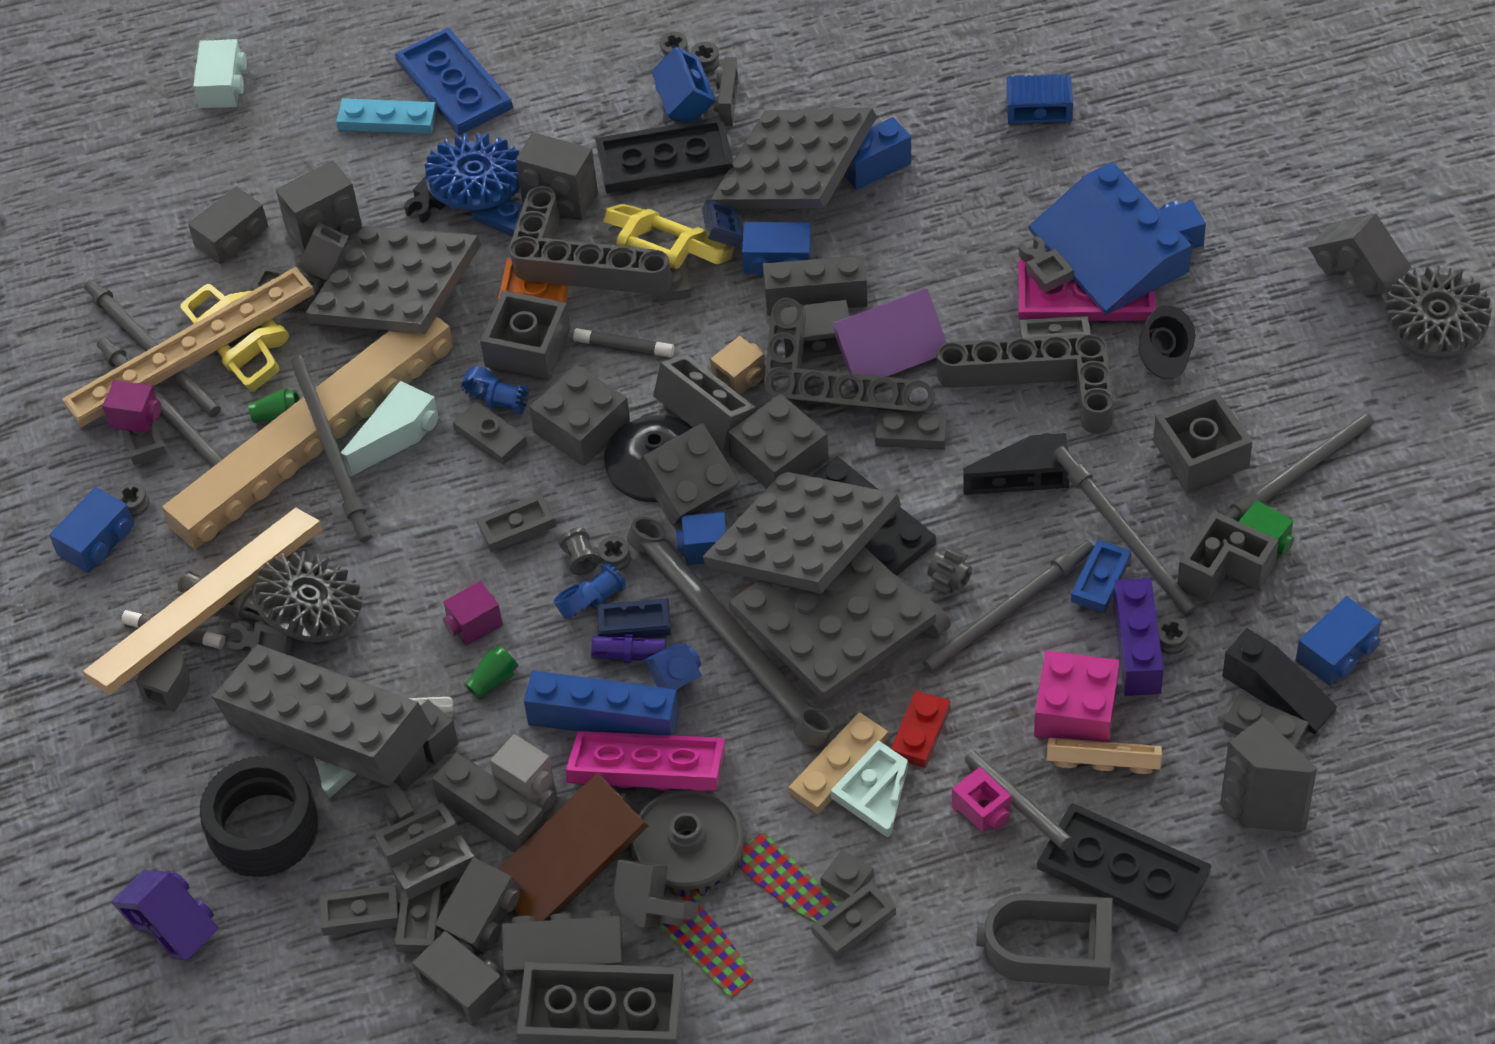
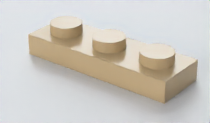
(1104, 755)
(833, 763)

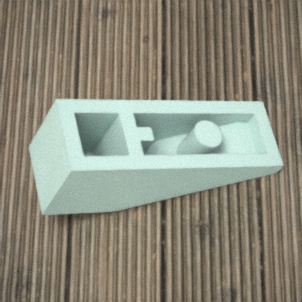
(392, 428)

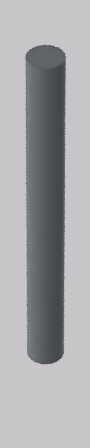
(1022, 803)

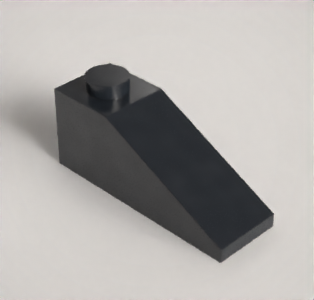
(1019, 467)
(1275, 680)

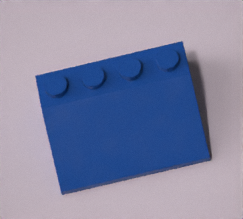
(1113, 239)

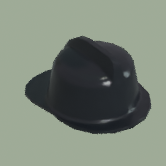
(1166, 342)

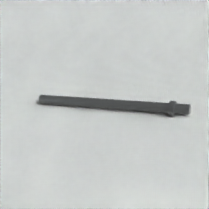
(104, 299)
(116, 357)

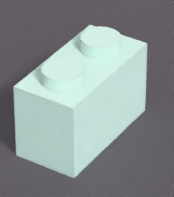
(219, 73)

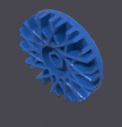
(473, 173)

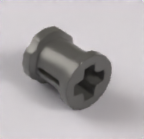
(581, 556)

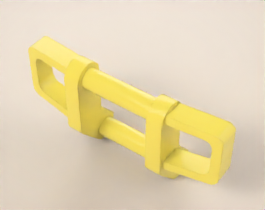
(641, 221)
(258, 341)

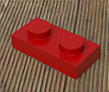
(921, 728)

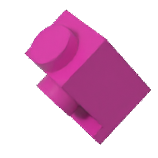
(982, 801)

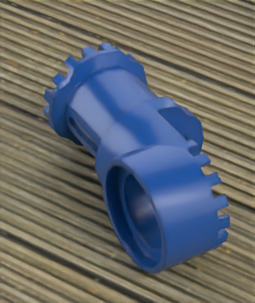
(494, 390)
(590, 592)

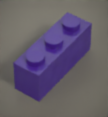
(1138, 637)

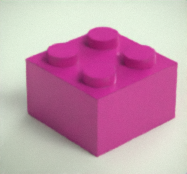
(1076, 697)

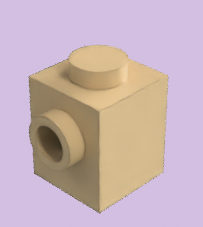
(739, 365)

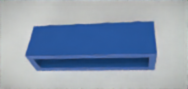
(599, 705)

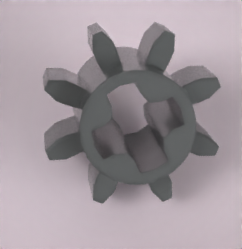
(949, 571)

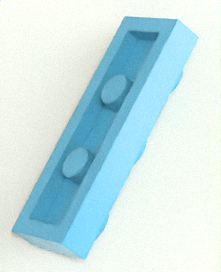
(386, 116)

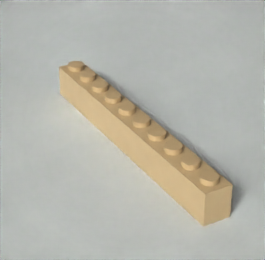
(292, 437)

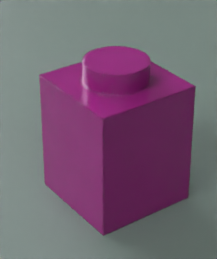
(131, 406)
(472, 613)

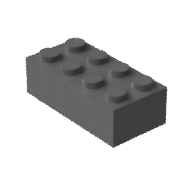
(601, 1004)

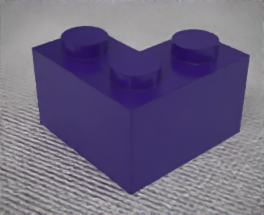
(164, 908)

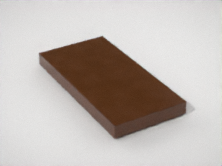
(572, 849)

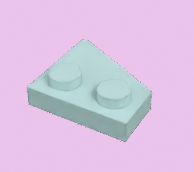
(873, 787)

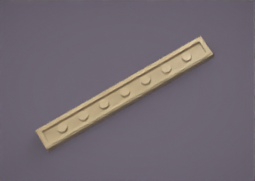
(194, 342)
(200, 602)

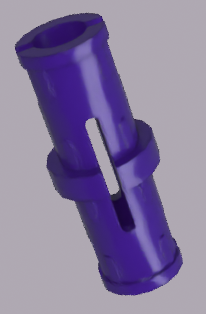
(625, 648)

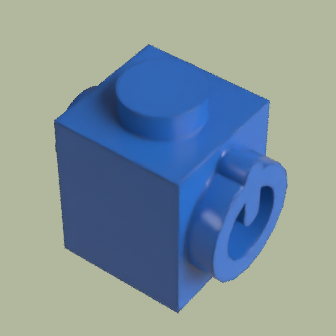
(1186, 220)

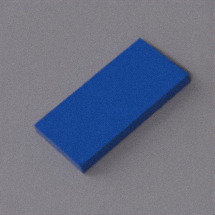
(453, 80)

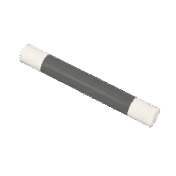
(623, 342)
(197, 635)

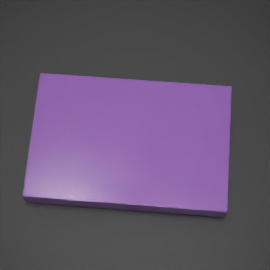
(890, 336)

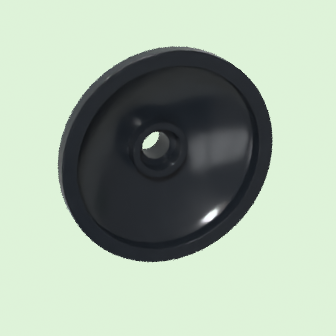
(630, 445)

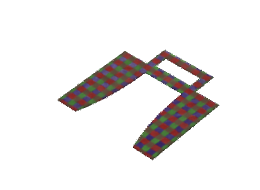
(778, 876)

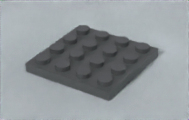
(795, 158)
(393, 279)
(802, 531)
(835, 633)

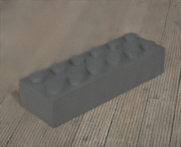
(324, 714)

